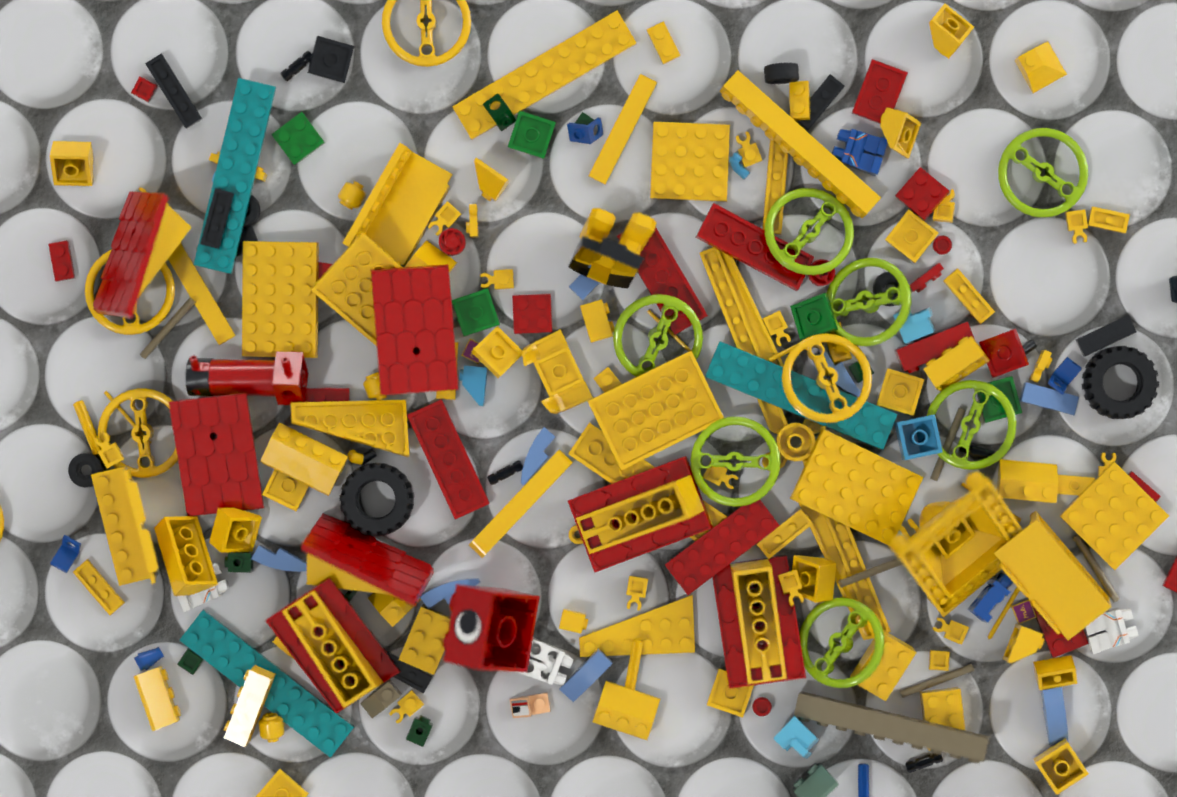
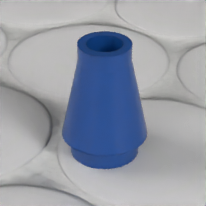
(148, 658)

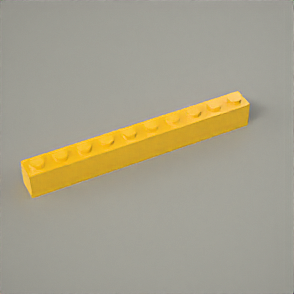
(799, 144)

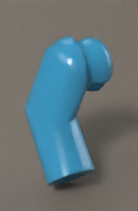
(737, 167)

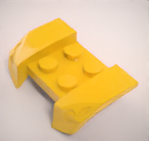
(558, 372)

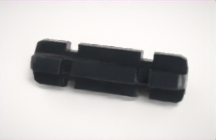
(296, 66)
(977, 451)
(505, 472)
(923, 762)

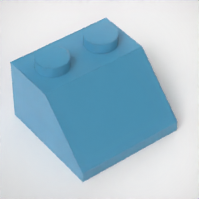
(918, 437)

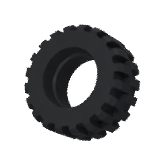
(1145, 377)
(350, 499)

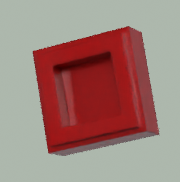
(144, 89)

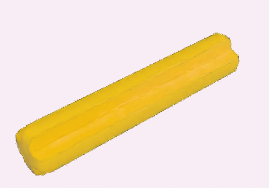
(87, 425)
(634, 662)

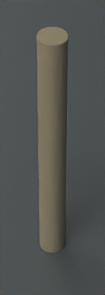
(167, 328)
(948, 443)
(1096, 568)
(870, 572)
(937, 680)

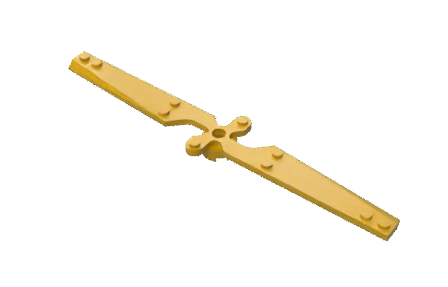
(753, 337)

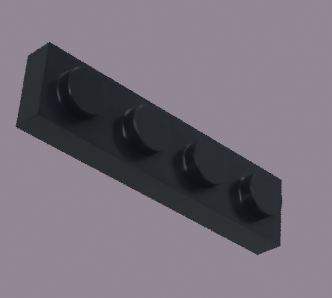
(173, 91)

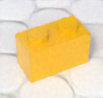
(597, 321)
(1055, 672)

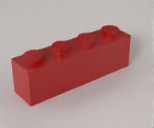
(931, 347)

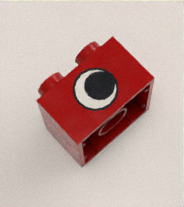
(490, 628)

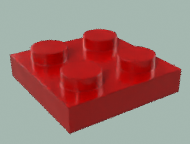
(922, 193)
(532, 313)
(1004, 353)

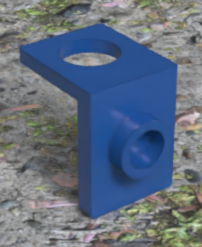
(584, 133)
(1064, 375)
(66, 554)

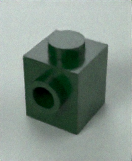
(239, 562)
(419, 730)

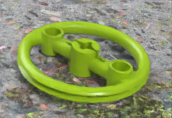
(1028, 162)
(783, 256)
(876, 300)
(664, 323)
(988, 390)
(697, 465)
(845, 636)

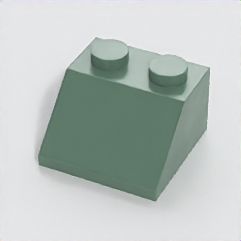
(816, 784)

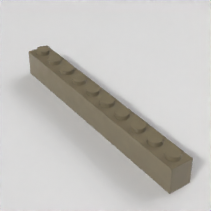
(891, 726)

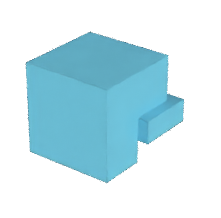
(916, 325)
(798, 736)

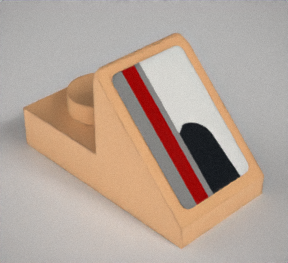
(530, 705)

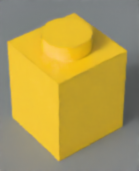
(573, 621)

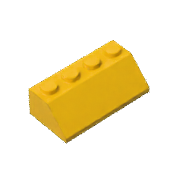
(304, 459)
(185, 555)

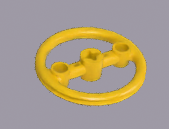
(431, 59)
(135, 327)
(830, 386)
(141, 424)

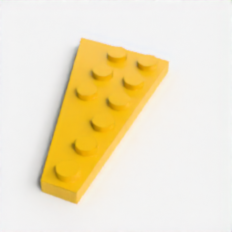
(370, 422)
(661, 630)

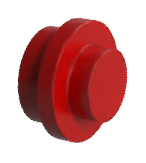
(942, 245)
(761, 706)

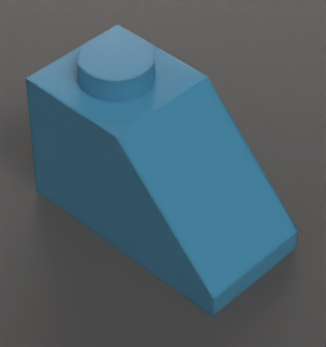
(474, 381)

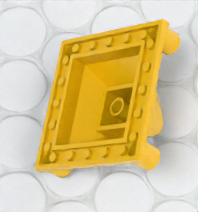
(957, 544)

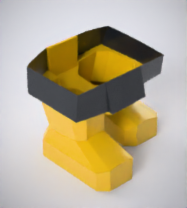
(611, 261)

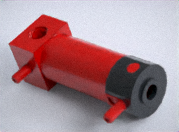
(282, 377)

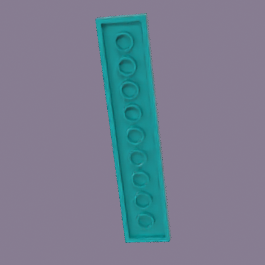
(238, 168)
(764, 381)
(286, 697)

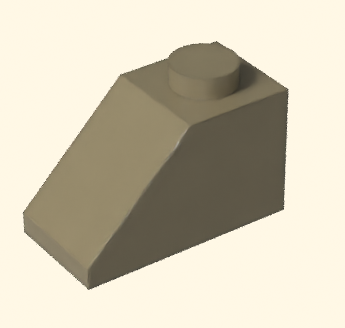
(381, 699)

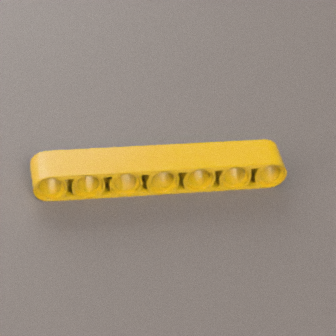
(520, 503)

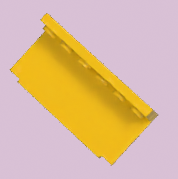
(401, 204)
(124, 525)
(1052, 578)

